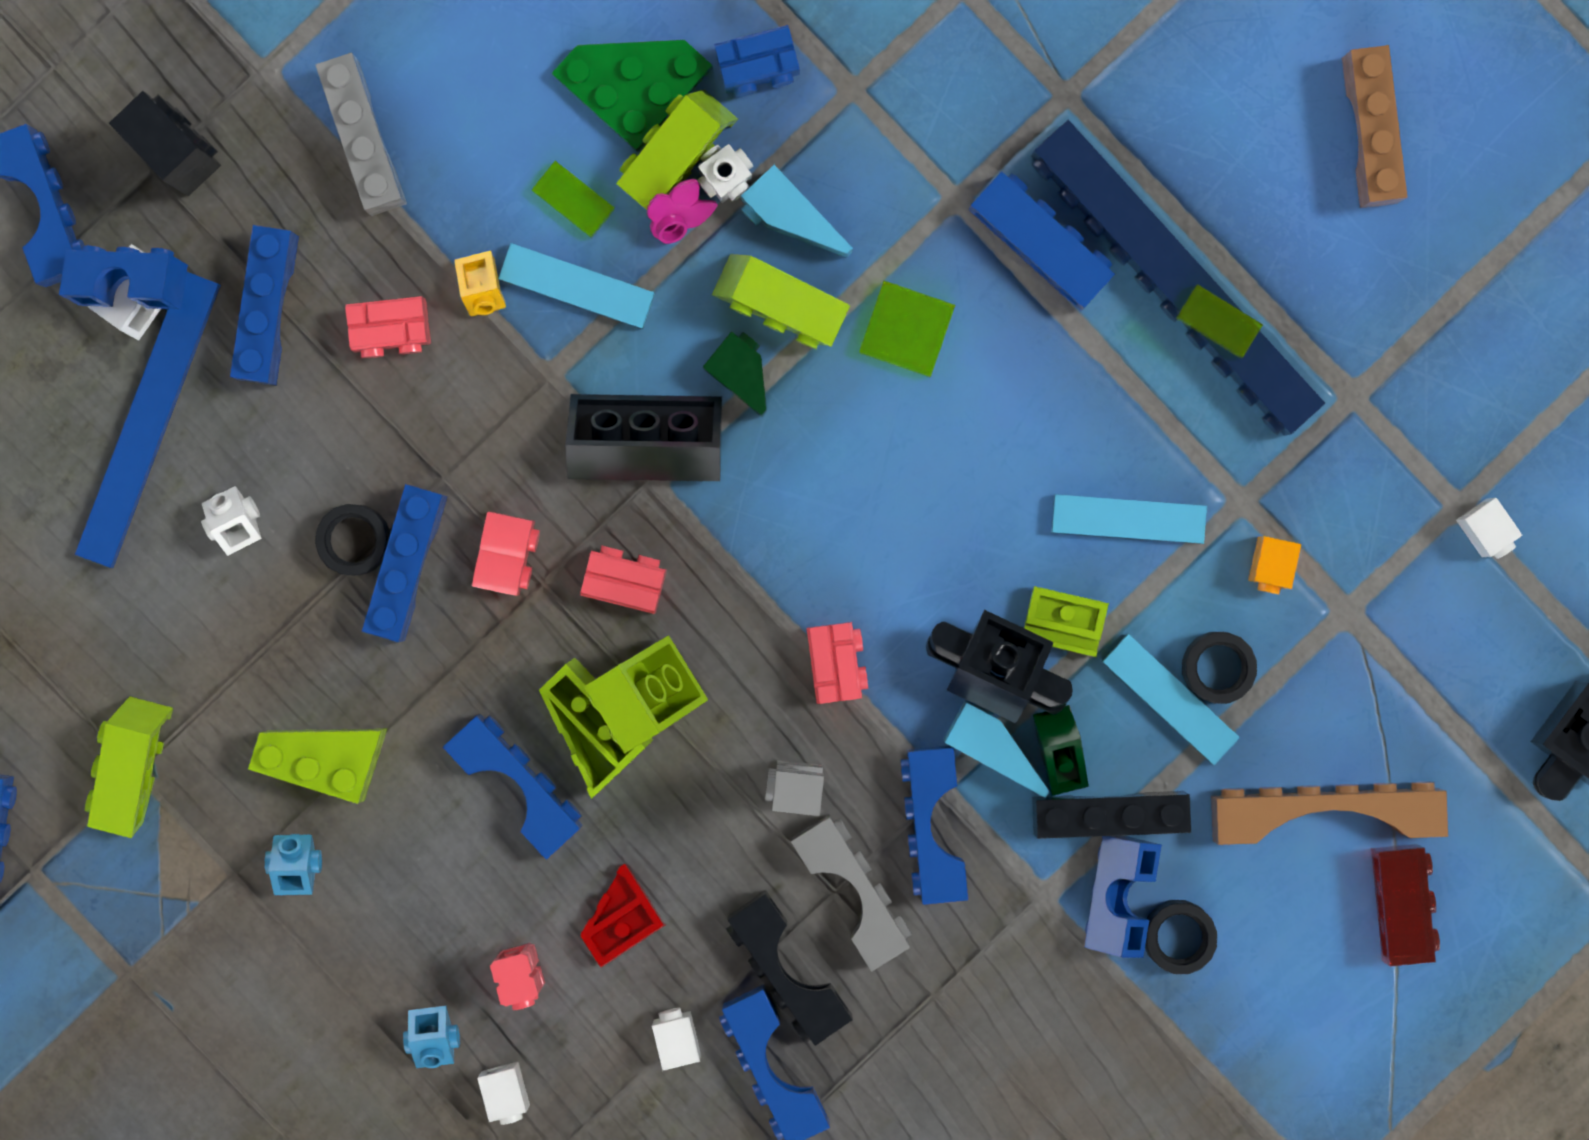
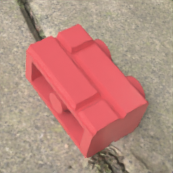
(388, 326)
(623, 580)
(835, 662)
(517, 976)

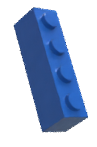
(1041, 241)

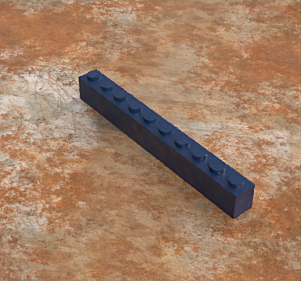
(1170, 272)

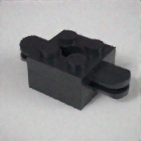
(1007, 652)
(1567, 743)

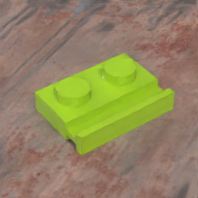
(1066, 620)

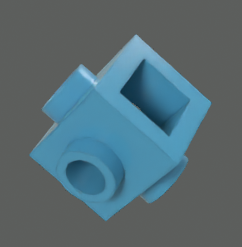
(293, 864)
(431, 1037)

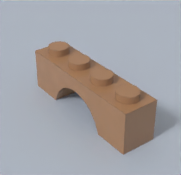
(1373, 99)

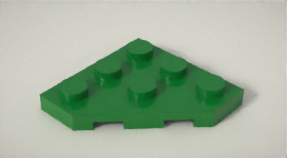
(632, 82)

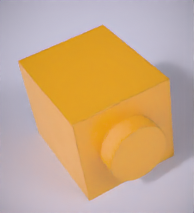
(1274, 564)

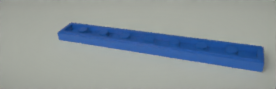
(147, 423)

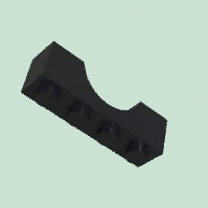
(1111, 815)
(816, 1007)

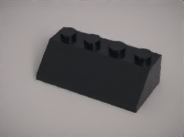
(644, 437)

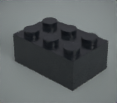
(166, 142)

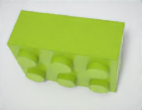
(645, 694)

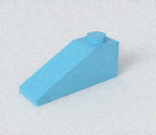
(788, 212)
(988, 741)

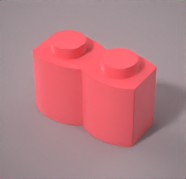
(505, 554)

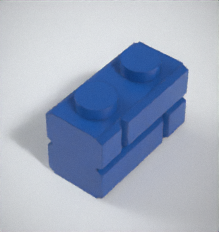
(757, 61)

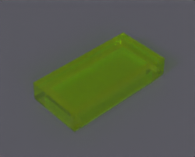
(573, 199)
(1219, 321)

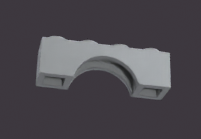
(360, 135)
(795, 788)
(877, 932)

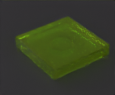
(907, 329)

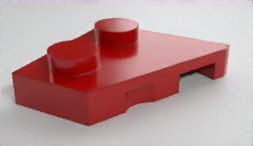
(621, 919)

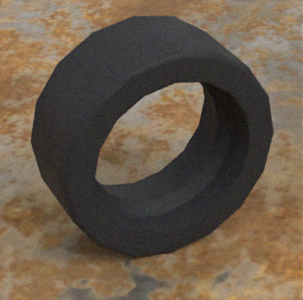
(325, 530)
(1248, 667)
(1200, 957)

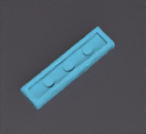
(576, 286)
(1129, 519)
(1170, 699)

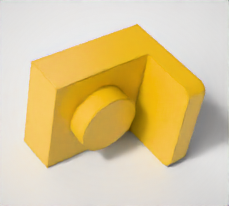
(479, 284)

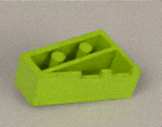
(675, 146)
(780, 300)
(584, 728)
(321, 760)
(125, 767)

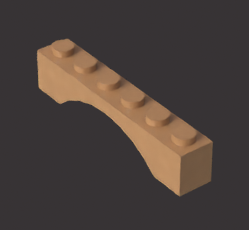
(1250, 817)

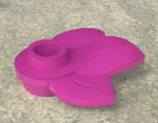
(678, 211)

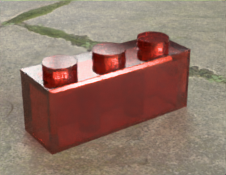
(1405, 904)

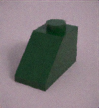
(740, 370)
(1061, 751)

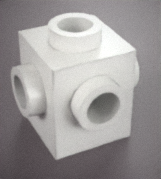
(730, 186)
(231, 520)

